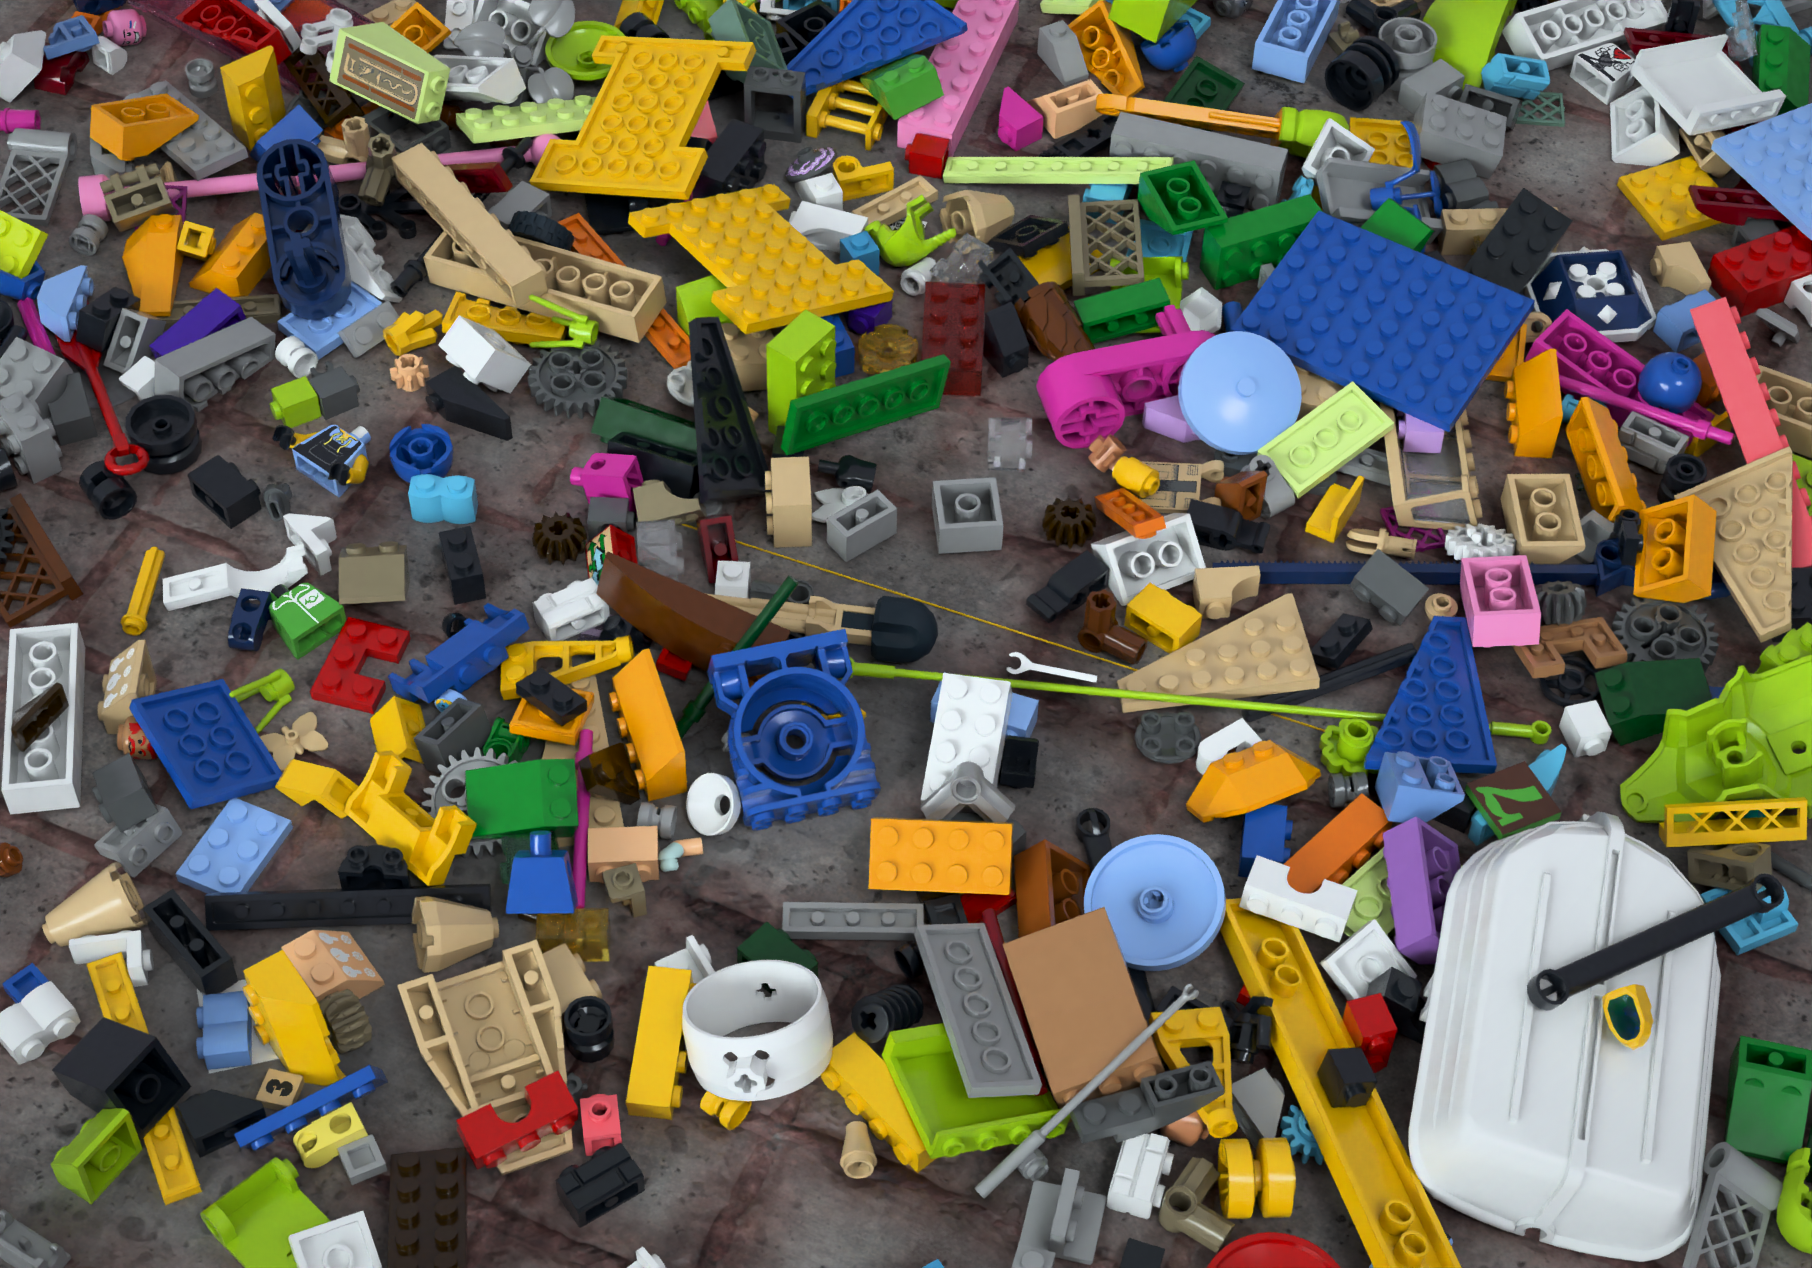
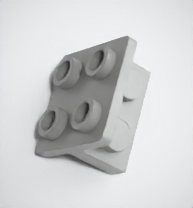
(1064, 1218)

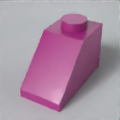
(1018, 121)

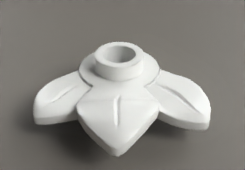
(836, 500)

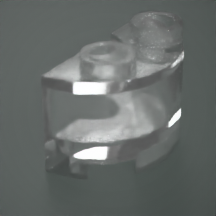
(962, 263)
(1008, 443)

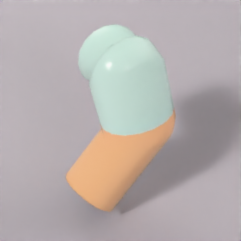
(678, 849)

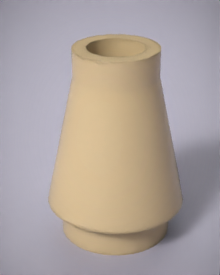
(858, 1153)

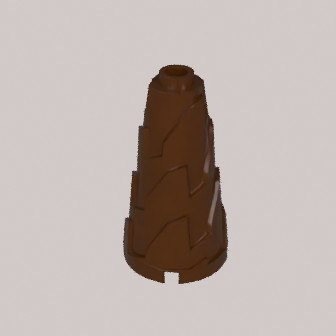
(1052, 322)

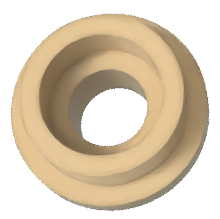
(1440, 605)

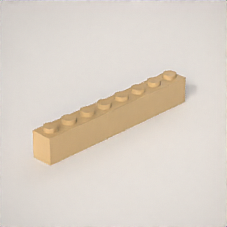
(470, 224)

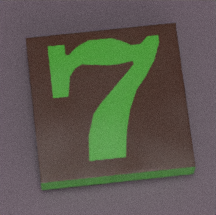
(1512, 800)

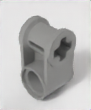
(1278, 493)

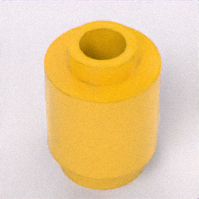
(1136, 476)

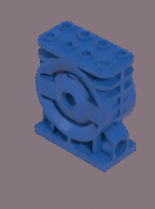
(851, 776)

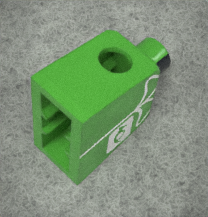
(305, 617)

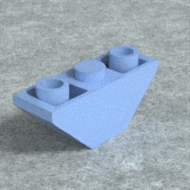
(62, 299)

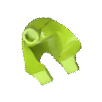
(908, 243)

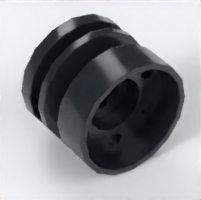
(1362, 73)

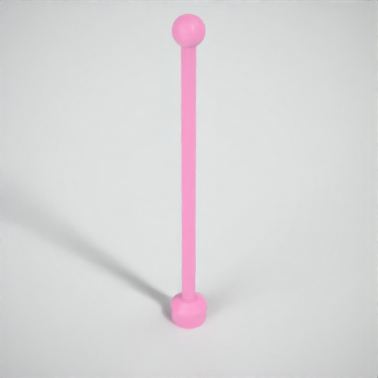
(93, 199)

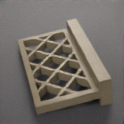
(1081, 250)

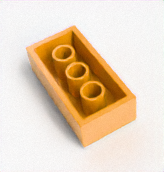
(941, 855)

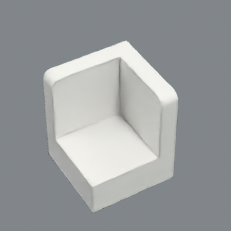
(1202, 311)
(140, 378)

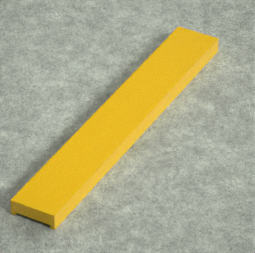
(1355, 1141)

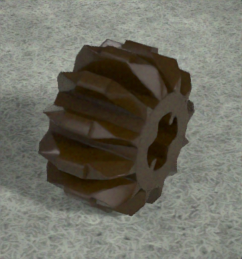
(1069, 522)
(559, 538)

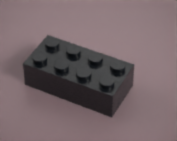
(1519, 243)

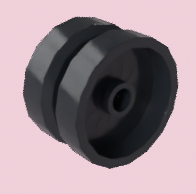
(166, 431)

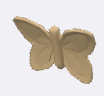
(296, 740)

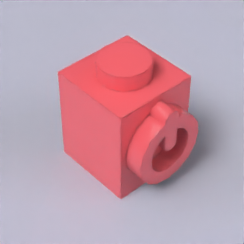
(600, 1122)

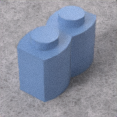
(225, 1030)

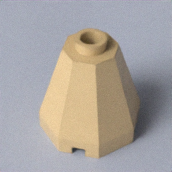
(976, 213)
(449, 932)

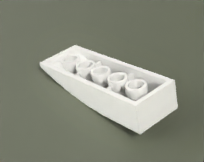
(1574, 26)

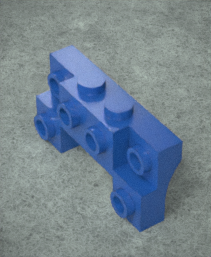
(463, 657)

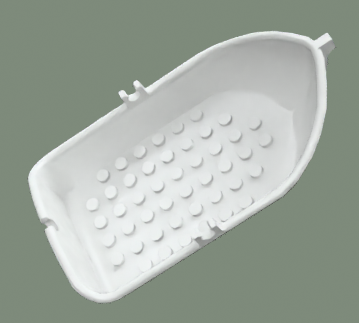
(1544, 1110)

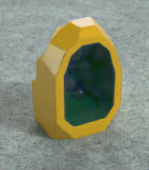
(1629, 1015)

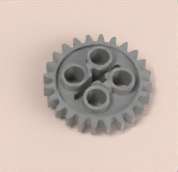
(454, 777)

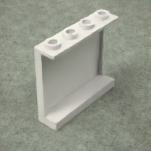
(1703, 86)

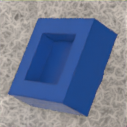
(24, 982)

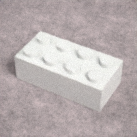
(967, 728)

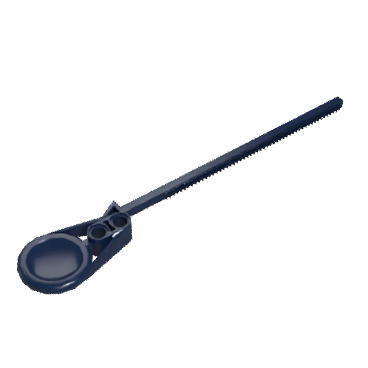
(1604, 572)

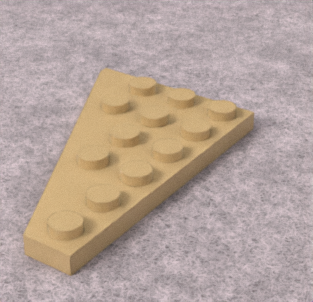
(1755, 538)
(1246, 658)

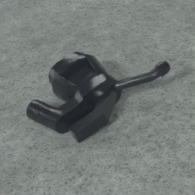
(1249, 1029)

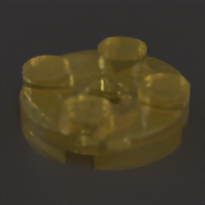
(872, 348)

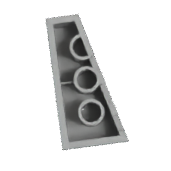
(214, 362)

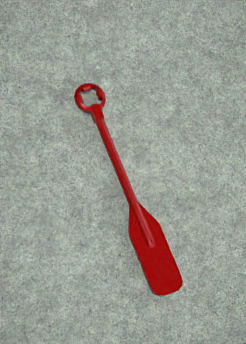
(88, 360)

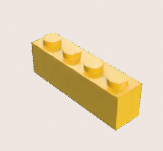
(659, 1045)
(871, 1092)

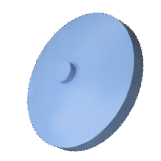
(1239, 392)
(1159, 899)

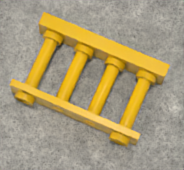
(828, 99)

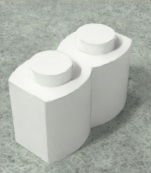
(36, 1022)

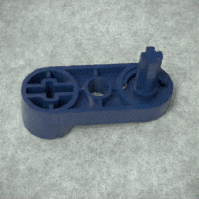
(297, 259)

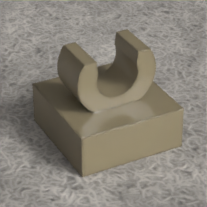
(1343, 37)

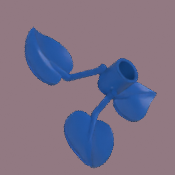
(1381, 194)

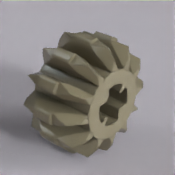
(345, 1021)

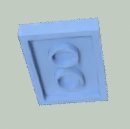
(322, 334)
(234, 849)

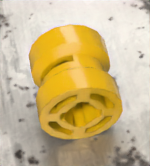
(730, 1112)

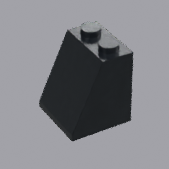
(123, 1070)

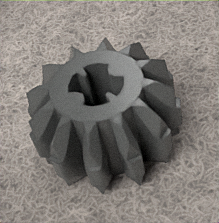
(1561, 602)

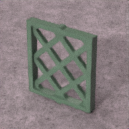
(1543, 120)

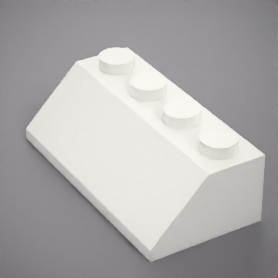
(482, 79)

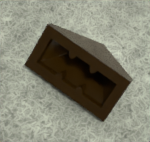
(38, 715)

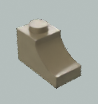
(656, 503)

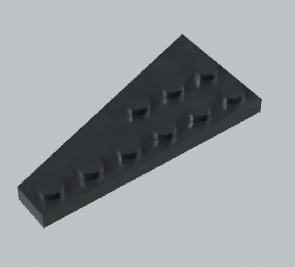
(727, 443)

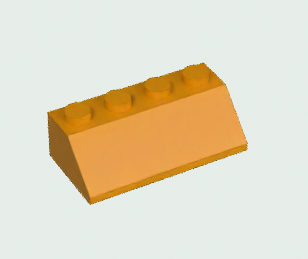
(1602, 460)
(649, 728)

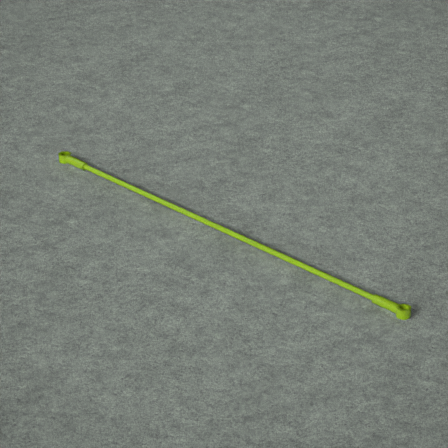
(1496, 728)

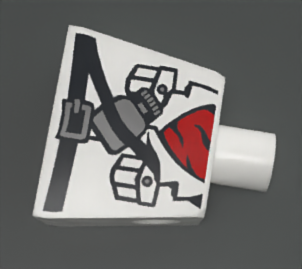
(1604, 71)

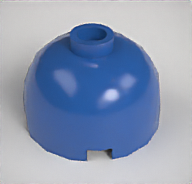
(1172, 48)
(1670, 382)
(421, 452)

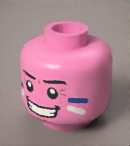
(124, 27)

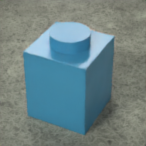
(860, 248)

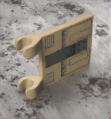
(1182, 483)

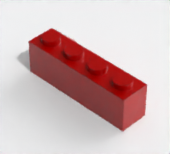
(236, 25)

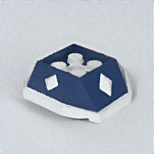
(1595, 288)

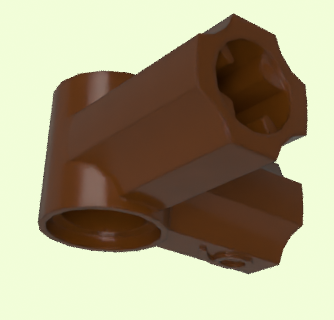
(1104, 633)

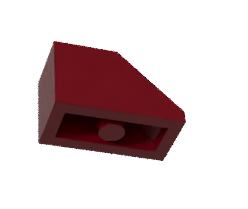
(716, 542)

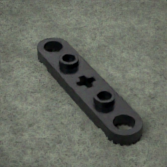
(1079, 144)

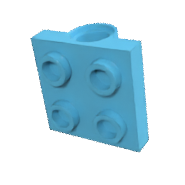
(1758, 927)

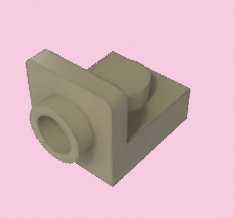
(626, 886)

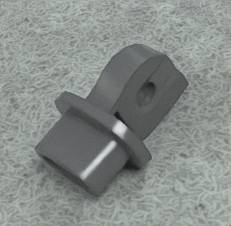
(277, 500)

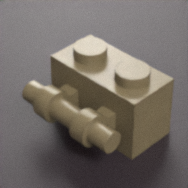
(136, 203)

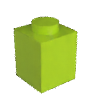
(295, 402)

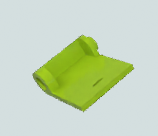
(1170, 271)
(261, 1215)

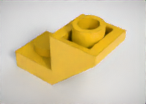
(311, 782)

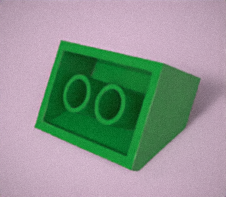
(1782, 65)

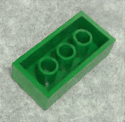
(1252, 239)

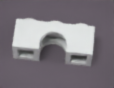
(1318, 912)

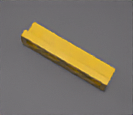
(1736, 829)

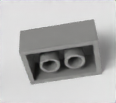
(1459, 131)

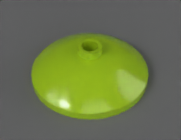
(575, 49)

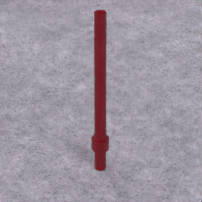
(993, 928)

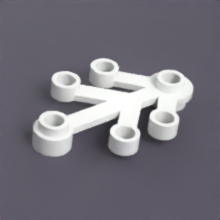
(311, 41)

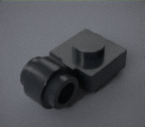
(1626, 530)

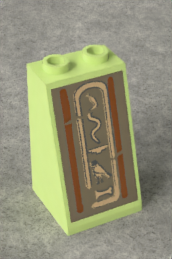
(390, 71)

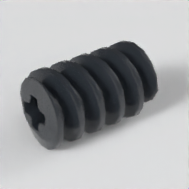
(886, 1011)

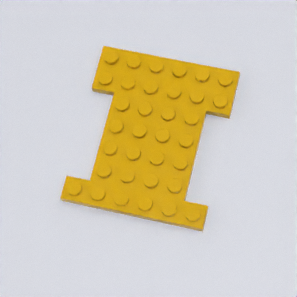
(642, 119)
(761, 259)

